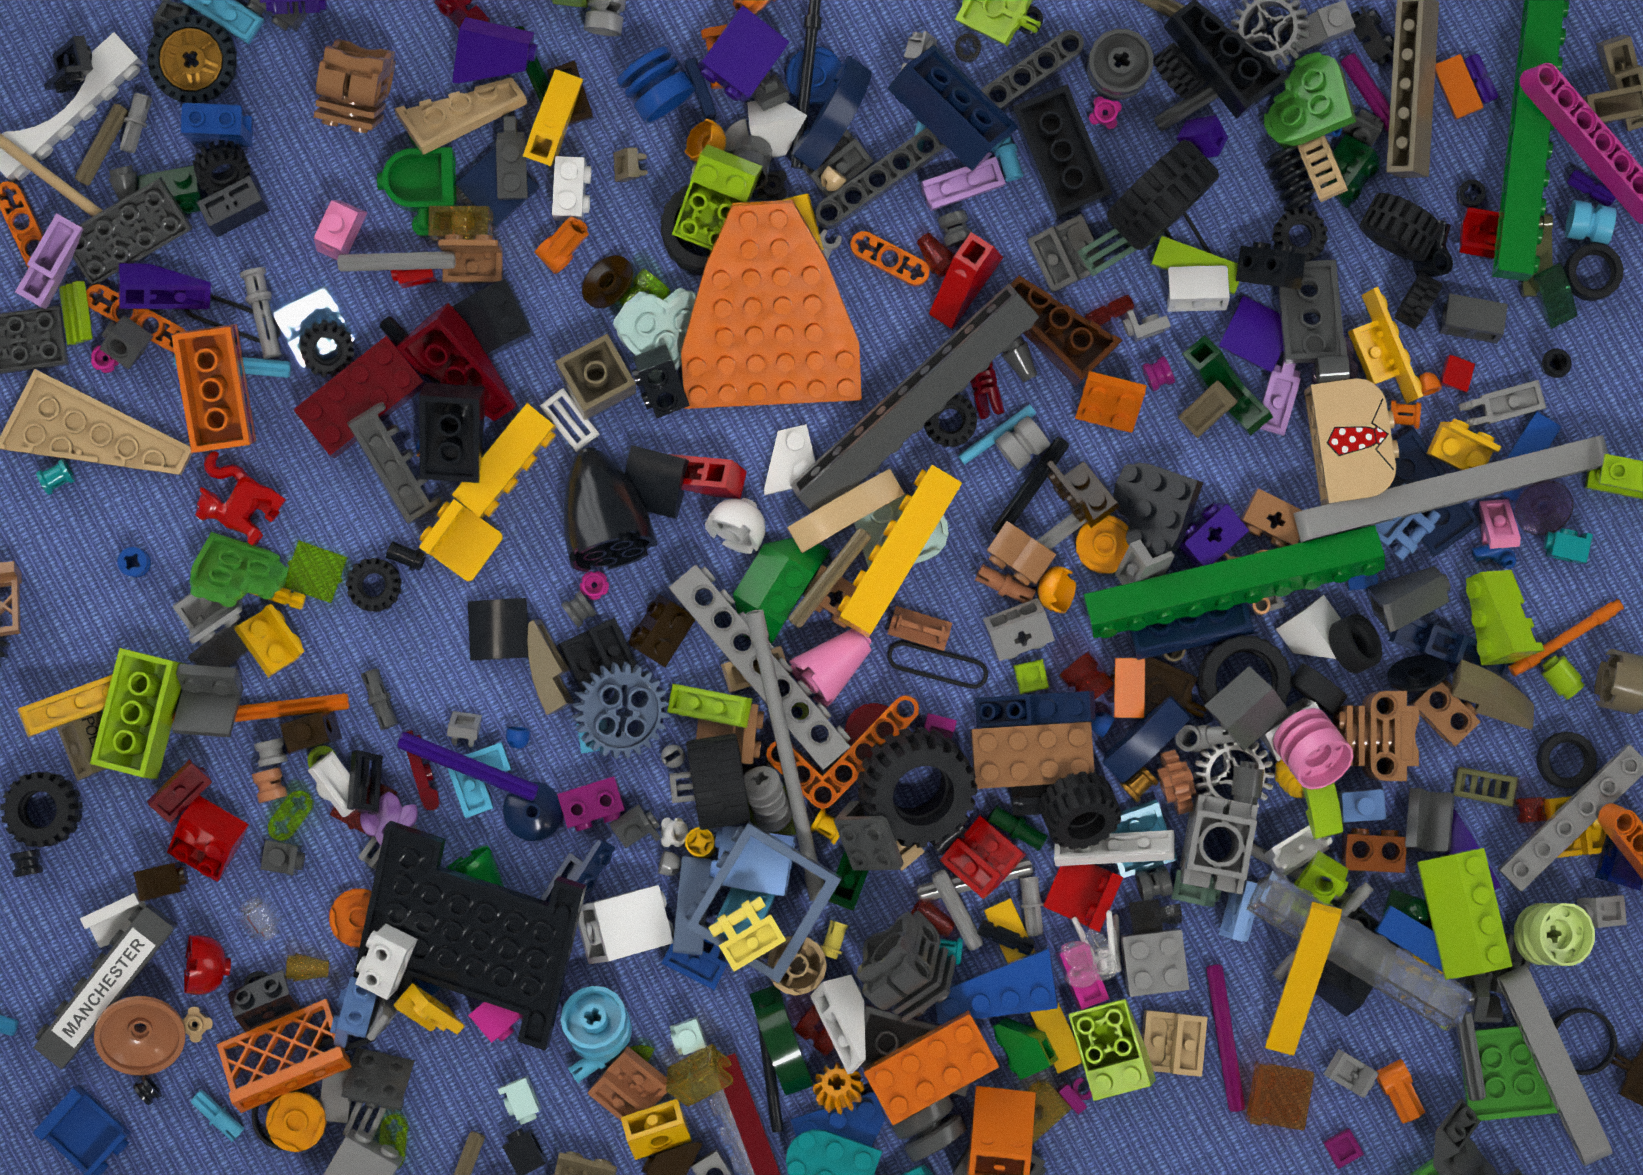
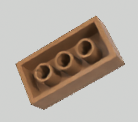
(1030, 754)

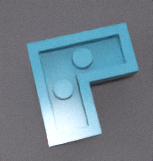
(472, 792)

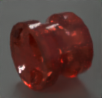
(1531, 809)

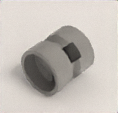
(605, 17)
(1022, 443)

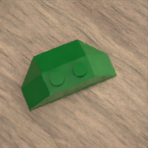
(778, 581)

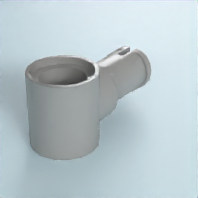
(1206, 737)

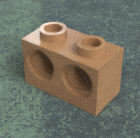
(1440, 718)

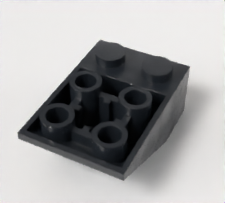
(1339, 986)

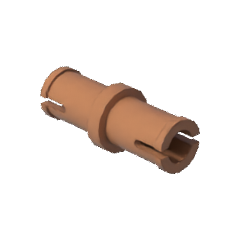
(1004, 584)

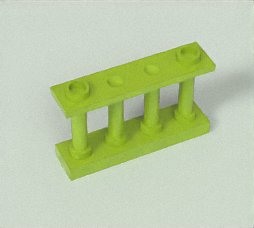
(1617, 476)

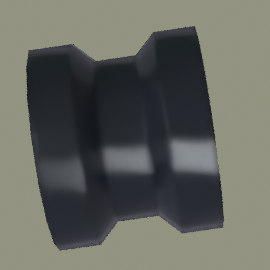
(26, 863)

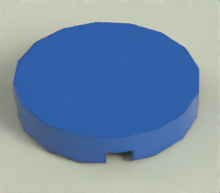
(825, 70)

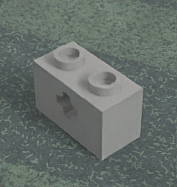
(1018, 629)

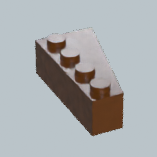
(1064, 335)

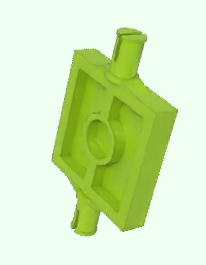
(997, 18)

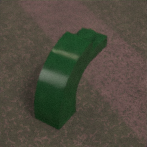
(1211, 365)
(781, 1040)

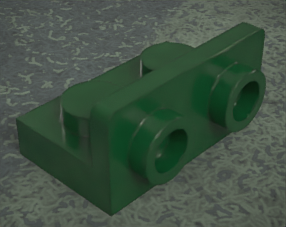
(1356, 165)

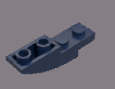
(1035, 709)

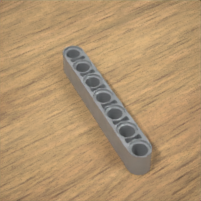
(1554, 1065)

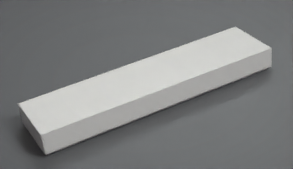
(1121, 849)

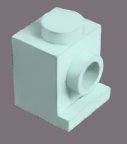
(688, 1036)
(521, 1100)

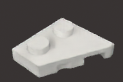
(789, 459)

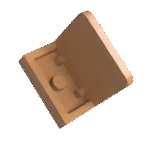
(475, 259)
(746, 737)

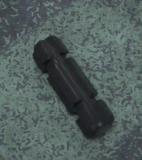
(1006, 937)

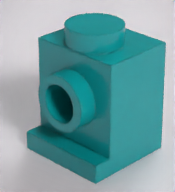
(1567, 546)

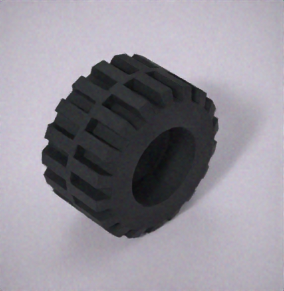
(1400, 226)
(1080, 810)
(17, 815)

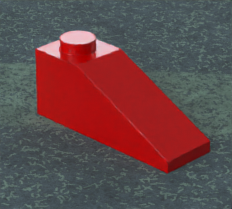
(714, 477)

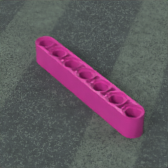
(1586, 135)

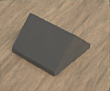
(1247, 708)

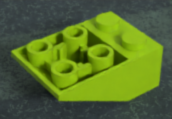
(714, 186)
(1111, 1049)

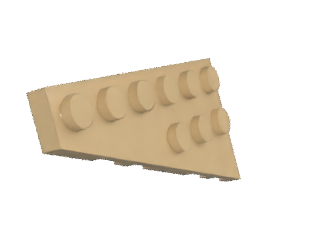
(73, 426)

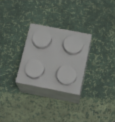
(1154, 962)

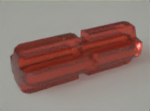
(1114, 309)

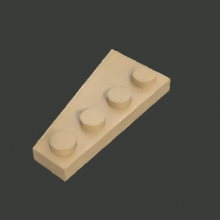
(450, 118)

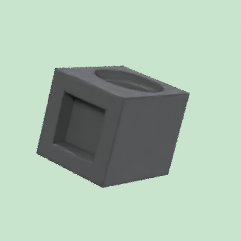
(125, 341)

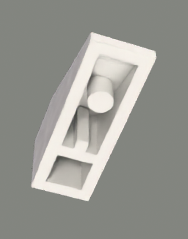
(842, 1013)

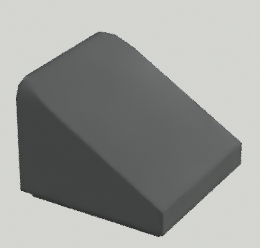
(168, 11)

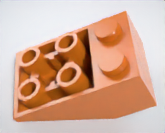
(1001, 1132)

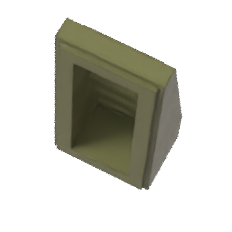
(1511, 790)

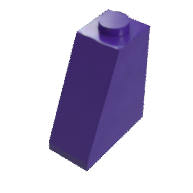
(491, 50)

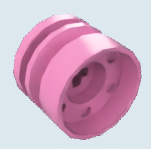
(1313, 748)

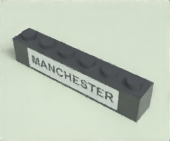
(105, 986)

